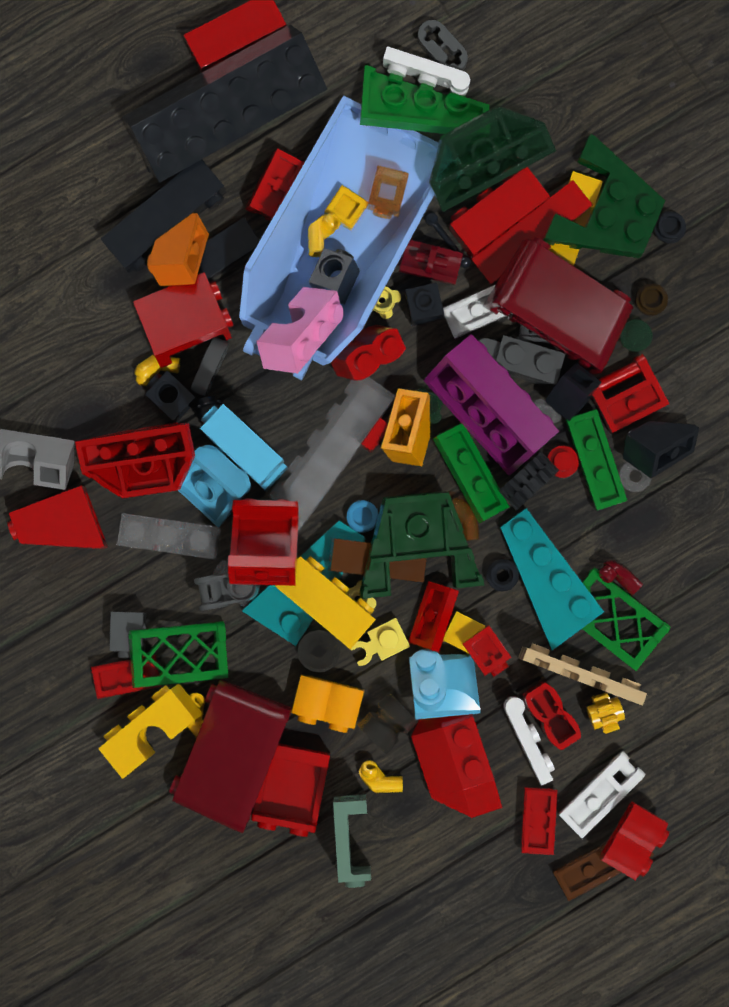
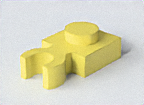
(385, 640)

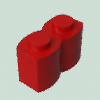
(368, 350)
(556, 723)
(634, 841)

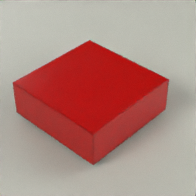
(375, 436)

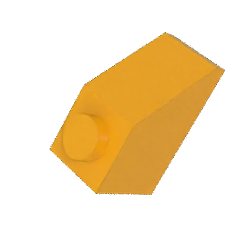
(408, 428)

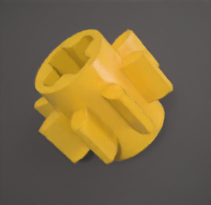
(605, 713)

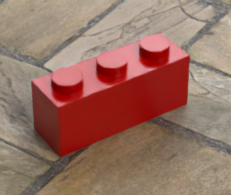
(233, 32)
(497, 211)

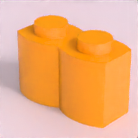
(327, 702)

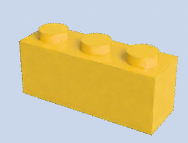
(328, 602)

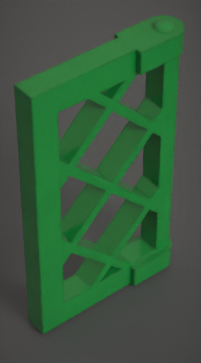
(640, 611)
(195, 674)

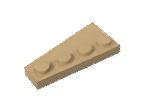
(596, 677)

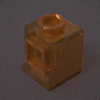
(384, 207)

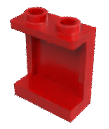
(182, 317)
(264, 542)
(292, 790)

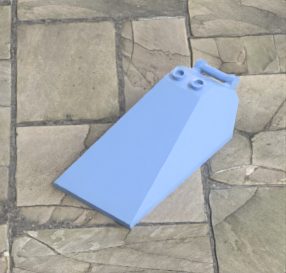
(281, 261)

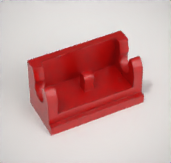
(274, 184)

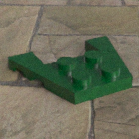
(623, 211)
(417, 529)

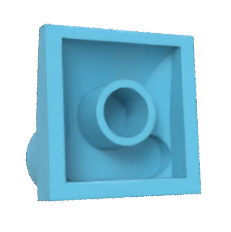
(214, 483)
(443, 684)

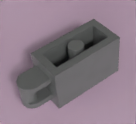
(526, 360)

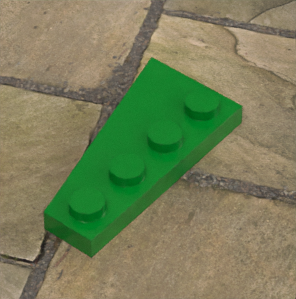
(406, 106)

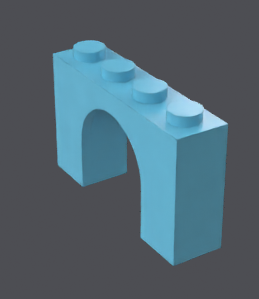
(243, 446)

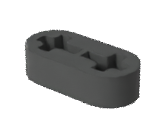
(448, 42)
(209, 367)

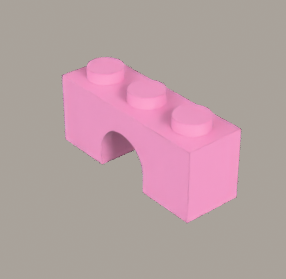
(292, 345)

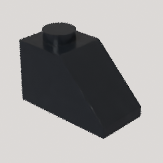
(659, 445)

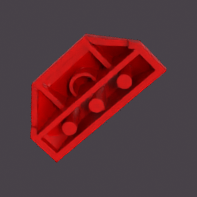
(139, 459)
(456, 764)

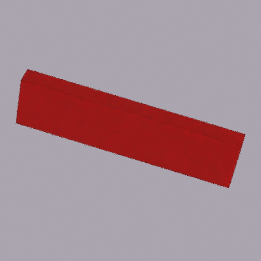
(567, 202)

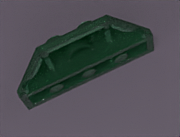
(486, 153)

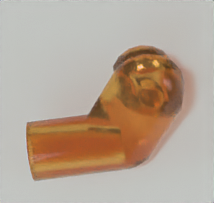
(467, 519)

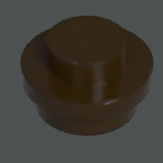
(651, 299)

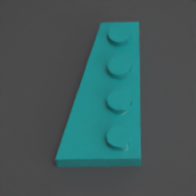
(552, 585)
(277, 610)

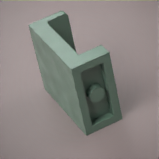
(343, 806)

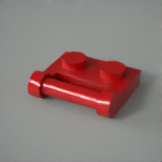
(632, 403)

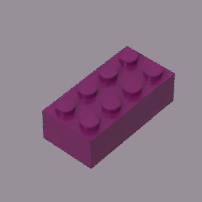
(490, 404)

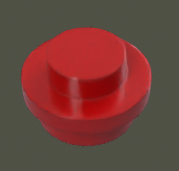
(565, 460)

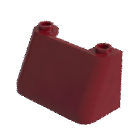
(561, 304)
(231, 755)

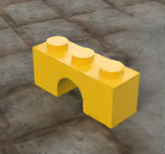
(128, 746)

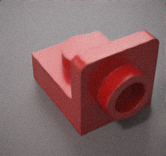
(487, 652)

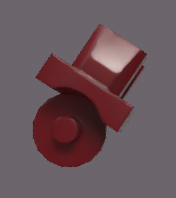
(431, 262)

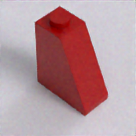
(59, 521)

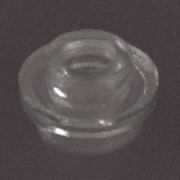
(632, 486)

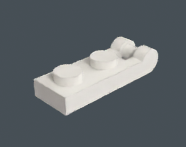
(426, 71)
(528, 738)
(601, 795)

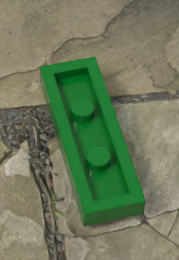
(596, 460)
(471, 473)

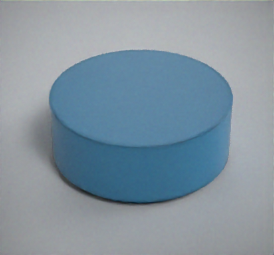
(362, 516)

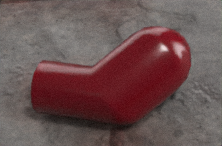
(613, 570)

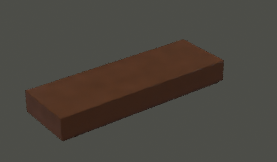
(352, 557)
(584, 873)

